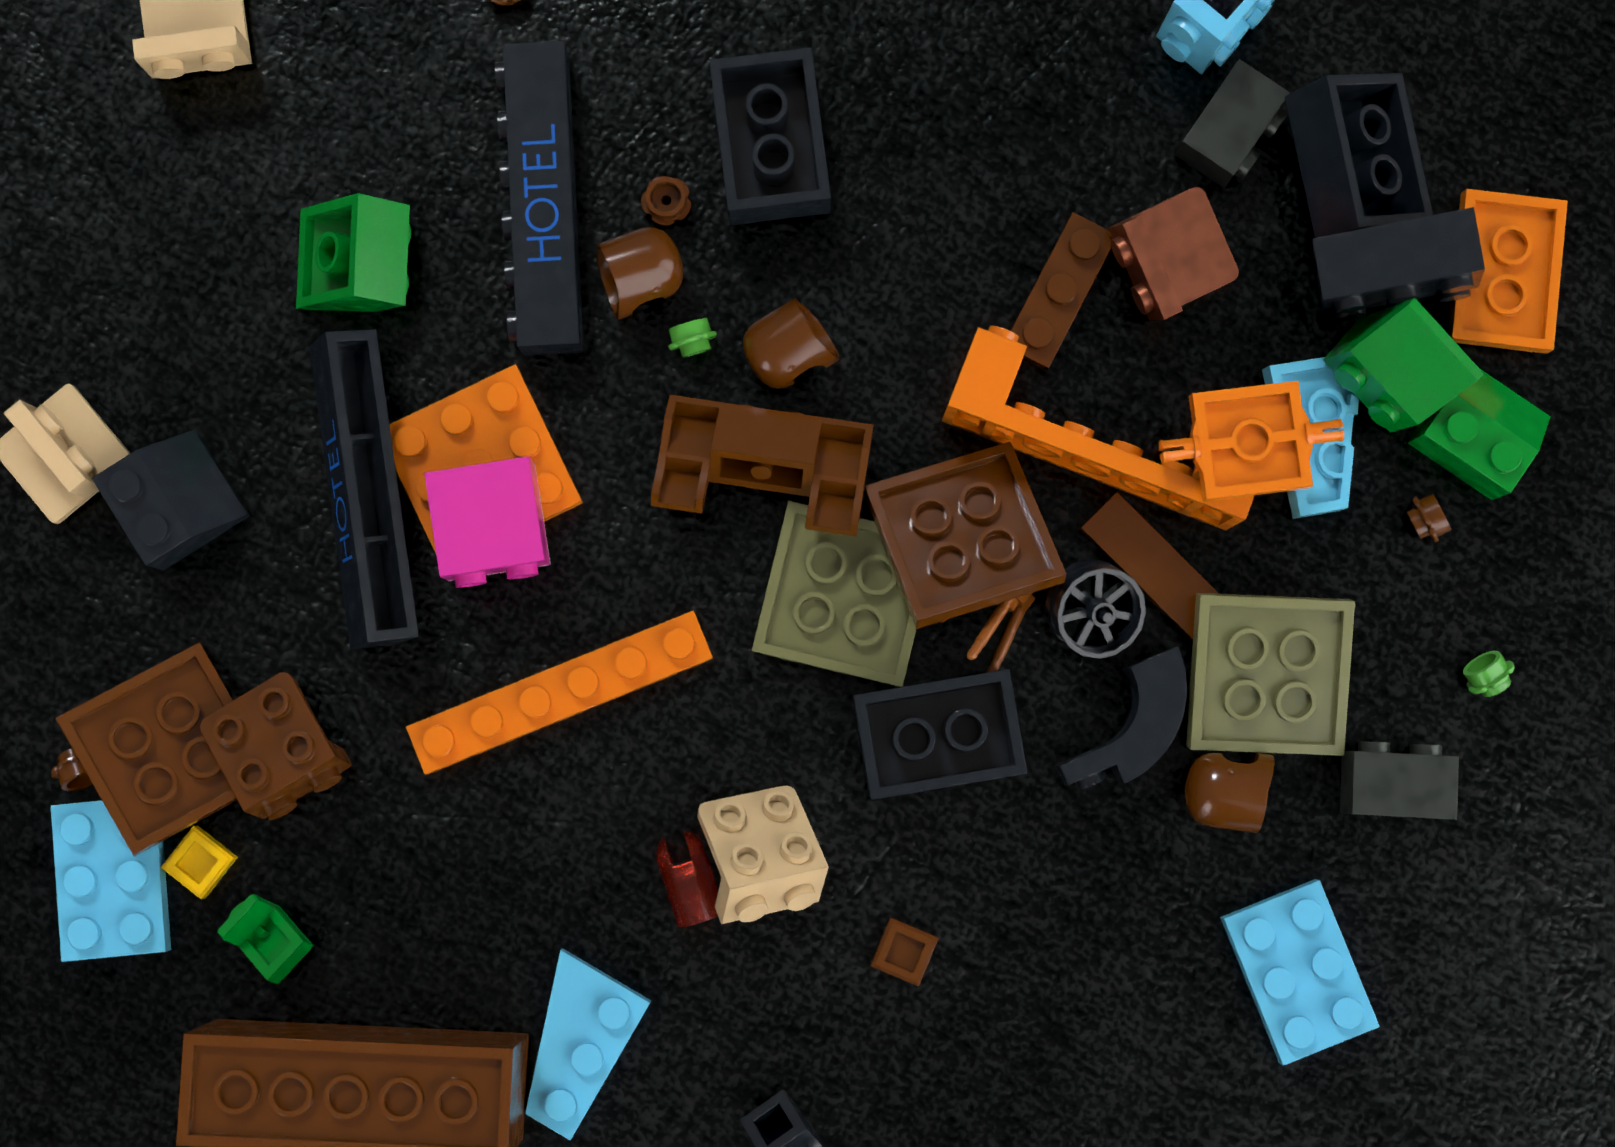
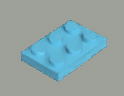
(104, 893)
(1299, 972)

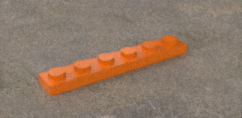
(559, 692)

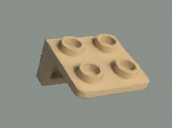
(192, 37)
(763, 854)

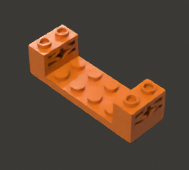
(980, 408)

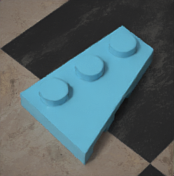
(1330, 461)
(580, 1042)

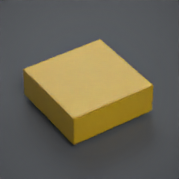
(199, 862)

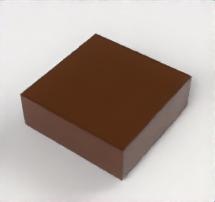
(904, 951)

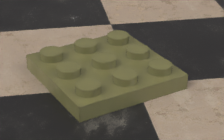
(835, 603)
(1270, 674)

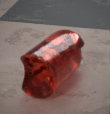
(688, 885)

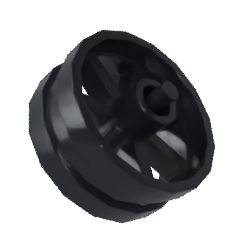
(1096, 609)

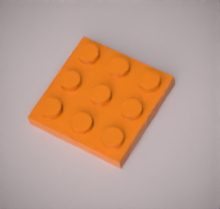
(475, 427)

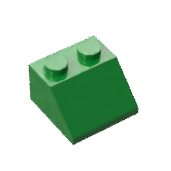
(353, 255)
(1401, 365)
(1484, 436)

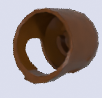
(638, 269)
(787, 345)
(1229, 792)

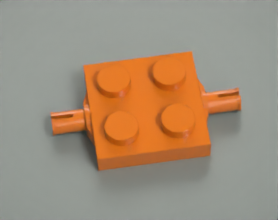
(1251, 441)

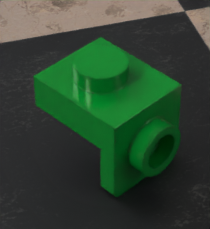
(266, 937)

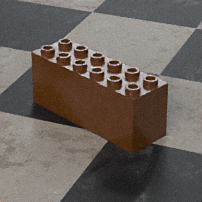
(350, 1086)

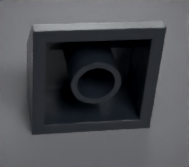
(170, 498)

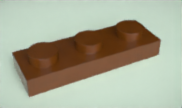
(1061, 289)

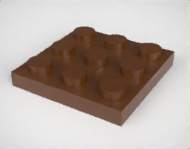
(964, 534)
(148, 748)

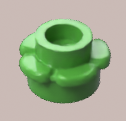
(692, 337)
(1488, 674)

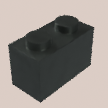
(1232, 124)
(1399, 784)

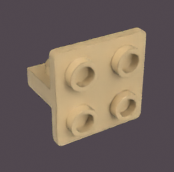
(58, 451)

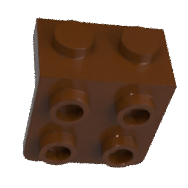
(273, 748)

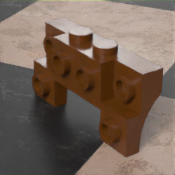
(764, 452)

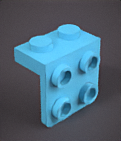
(1201, 35)

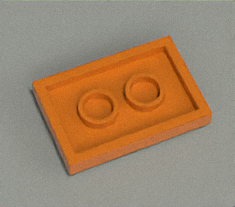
(1521, 275)

